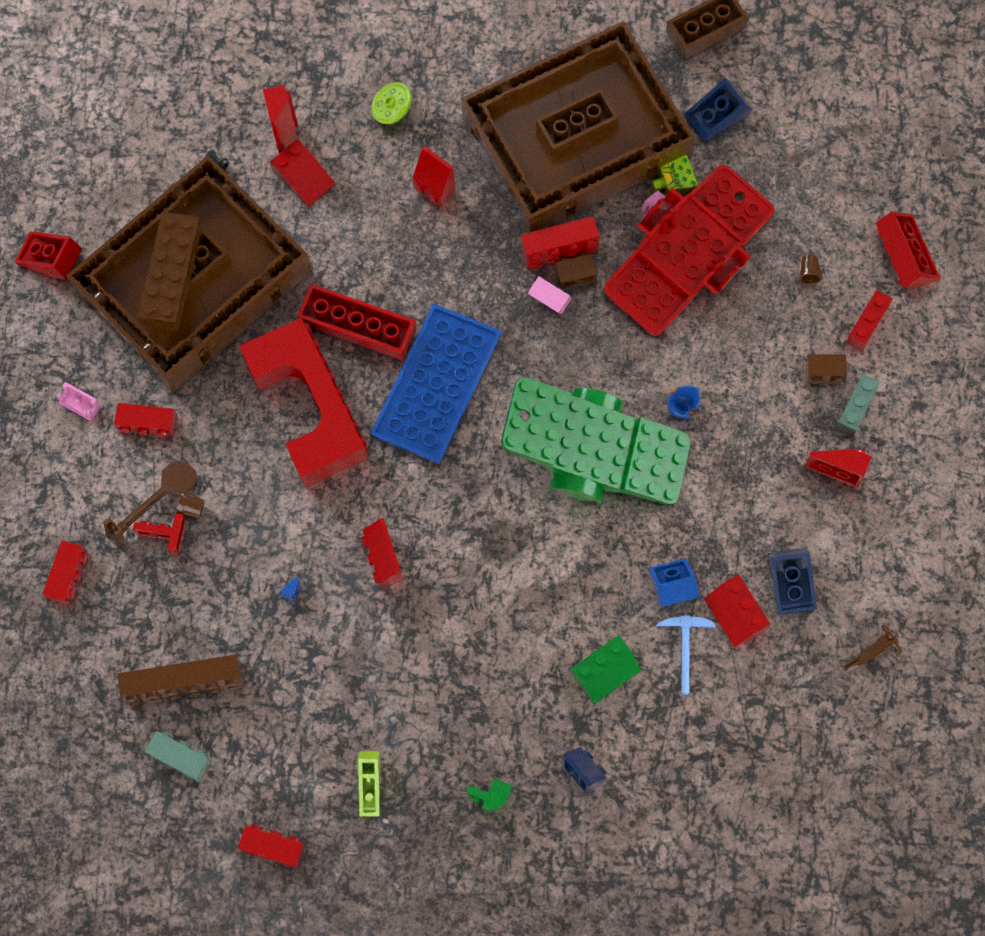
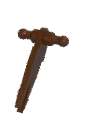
(889, 639)

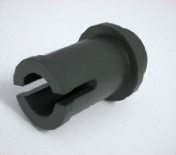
(221, 161)

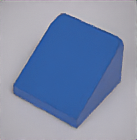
(291, 590)

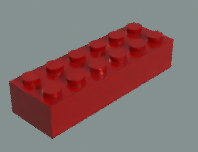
(357, 322)

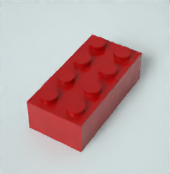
(560, 242)

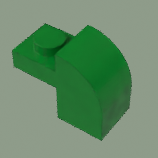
(495, 798)

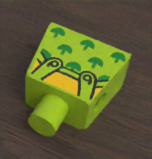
(676, 175)

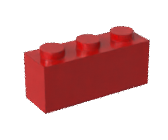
(869, 320)
(145, 420)
(65, 573)
(271, 846)

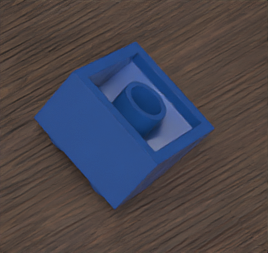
(674, 582)

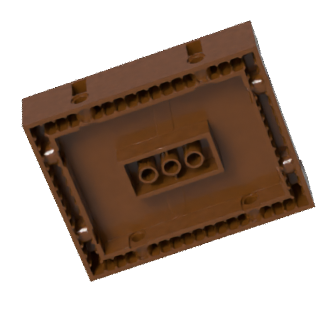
(578, 127)
(236, 277)

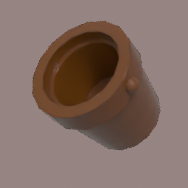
(809, 270)
(190, 505)

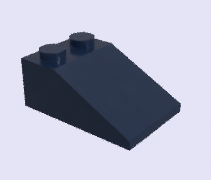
(718, 110)
(792, 580)
(583, 769)

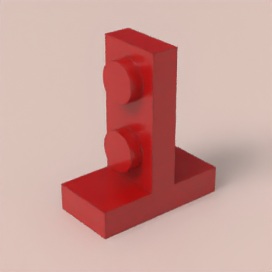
(164, 531)

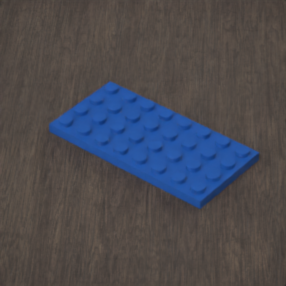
(436, 384)

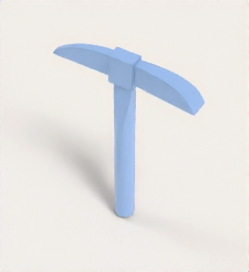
(686, 623)

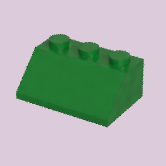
(606, 669)

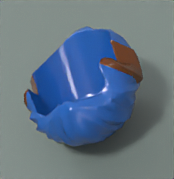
(684, 401)

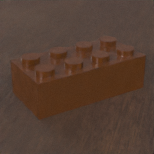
(705, 25)

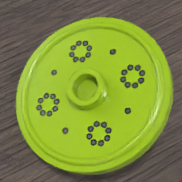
(391, 103)

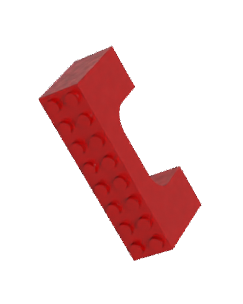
(296, 354)

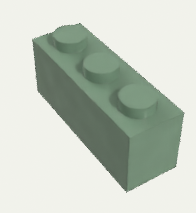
(858, 405)
(178, 755)

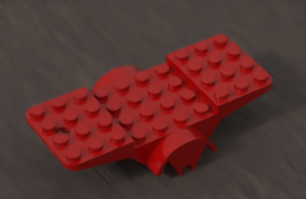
(688, 247)

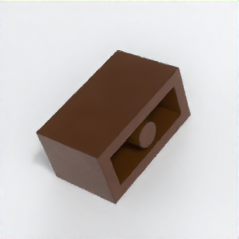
(575, 271)
(826, 368)

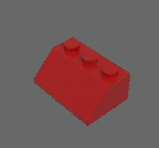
(381, 554)
(737, 611)

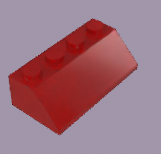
(281, 115)
(907, 250)

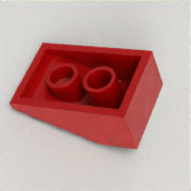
(302, 173)
(434, 177)
(49, 254)
(843, 465)

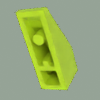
(369, 783)

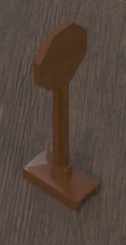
(174, 480)

